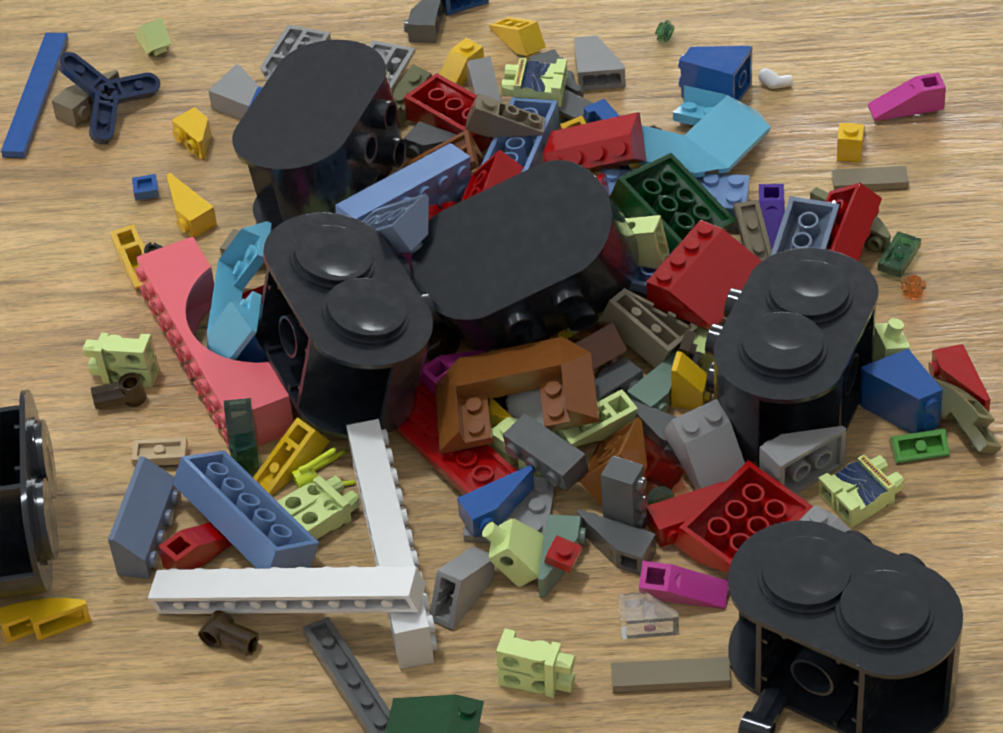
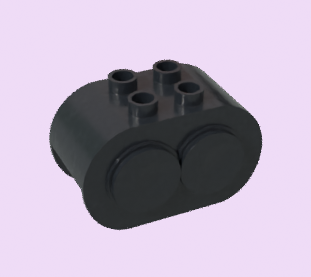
(319, 130)
(526, 257)
(342, 323)
(793, 346)
(26, 501)
(844, 629)

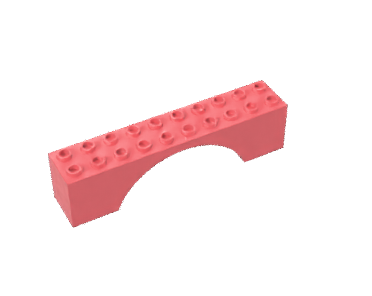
(180, 293)

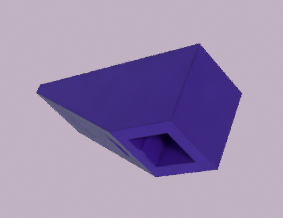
(772, 207)

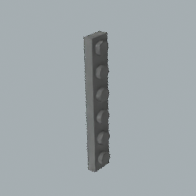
(348, 675)

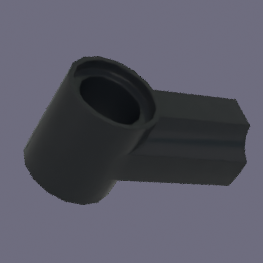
(764, 713)

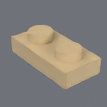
(160, 451)

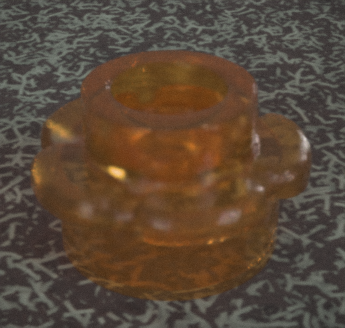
(913, 286)

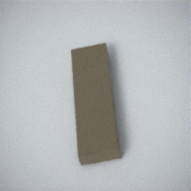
(670, 674)

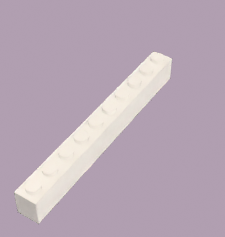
(288, 590)

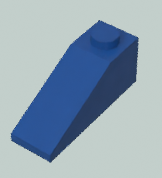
(495, 500)

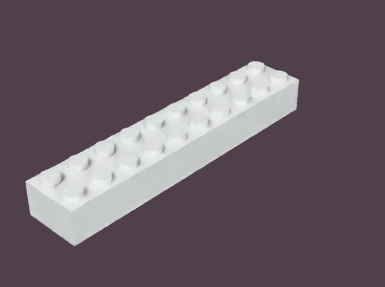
(389, 535)

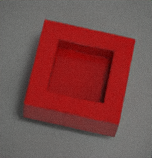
(563, 554)

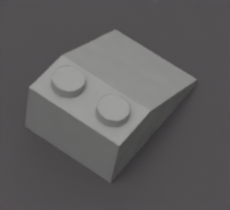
(705, 444)
(804, 456)

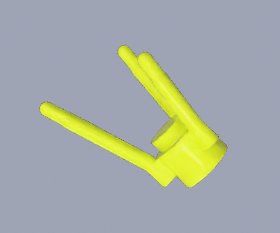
(307, 472)

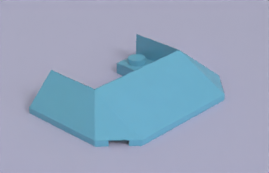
(720, 135)
(231, 318)

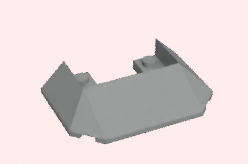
(294, 37)

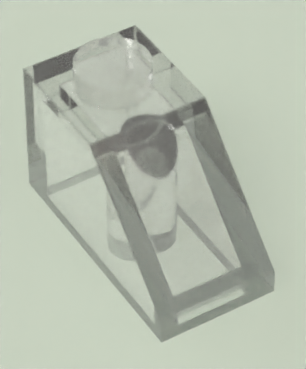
(646, 616)

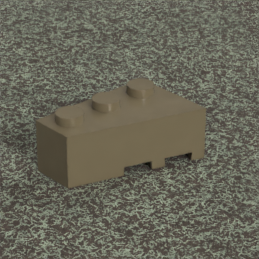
(645, 328)

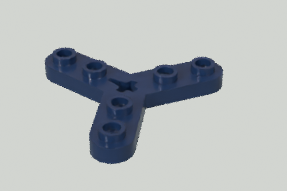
(104, 107)

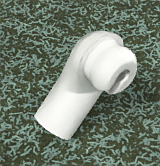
(774, 81)

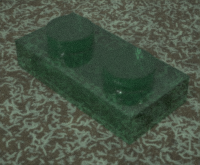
(899, 254)

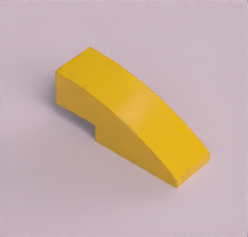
(128, 247)
(42, 617)

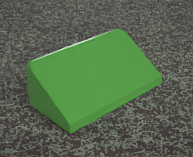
(919, 446)

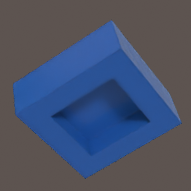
(145, 187)

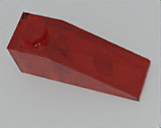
(661, 466)

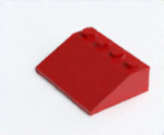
(700, 275)
(735, 513)

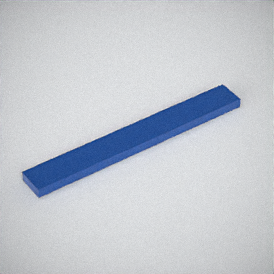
(34, 96)

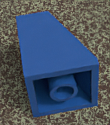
(717, 69)
(901, 392)

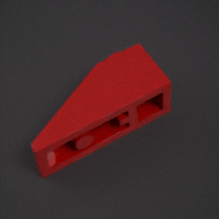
(955, 366)
(670, 514)

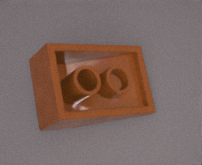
(624, 443)

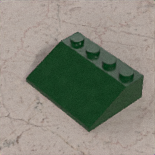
(671, 192)
(435, 714)

